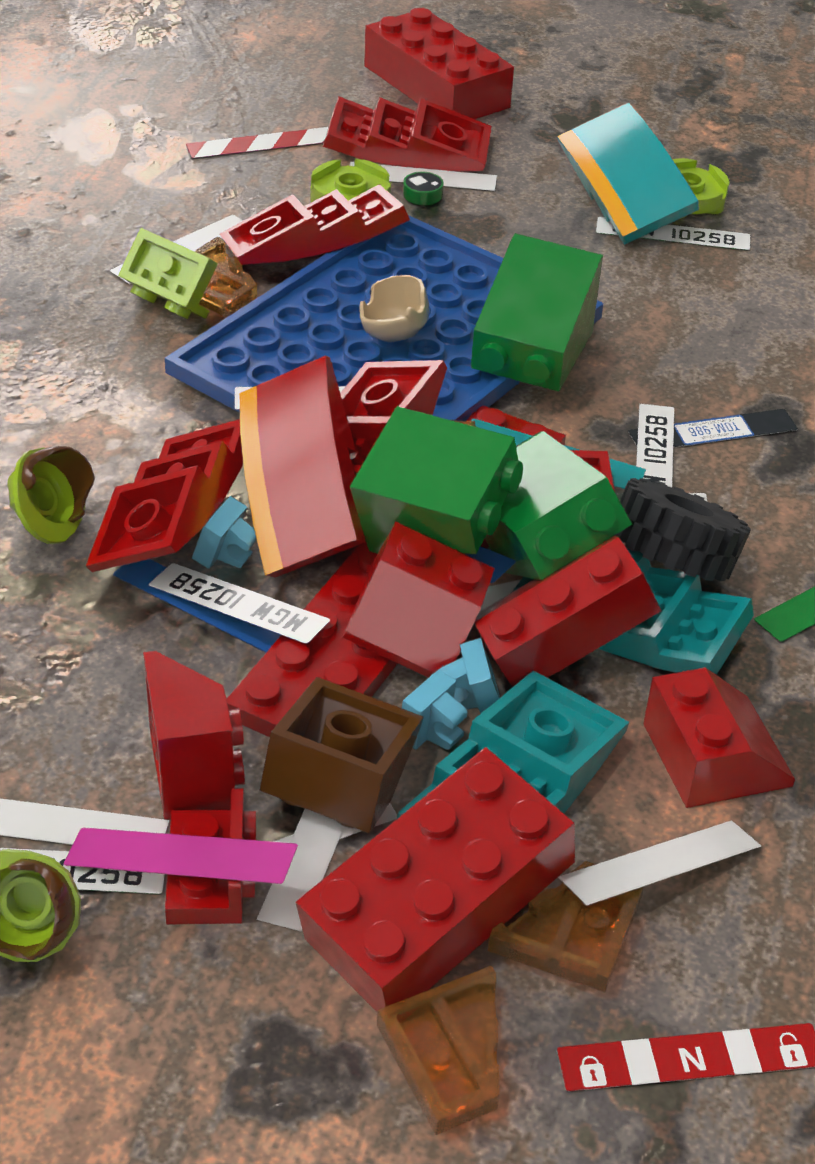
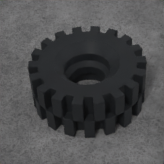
(682, 530)

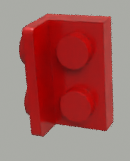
(210, 899)

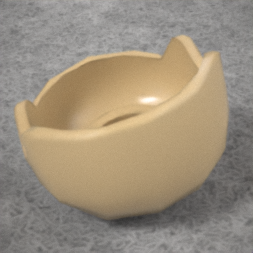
(395, 308)

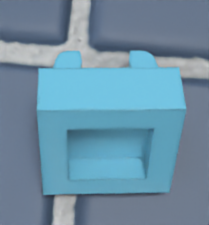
(226, 536)
(474, 676)
(440, 710)

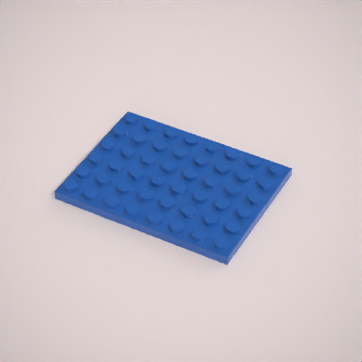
(320, 316)

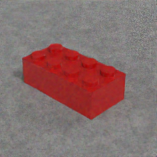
(438, 64)
(437, 881)

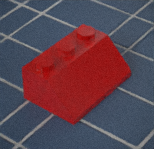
(567, 613)

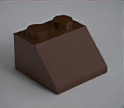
(339, 754)

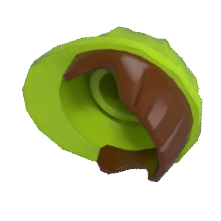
(50, 491)
(36, 905)

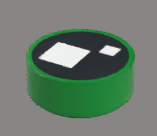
(423, 188)

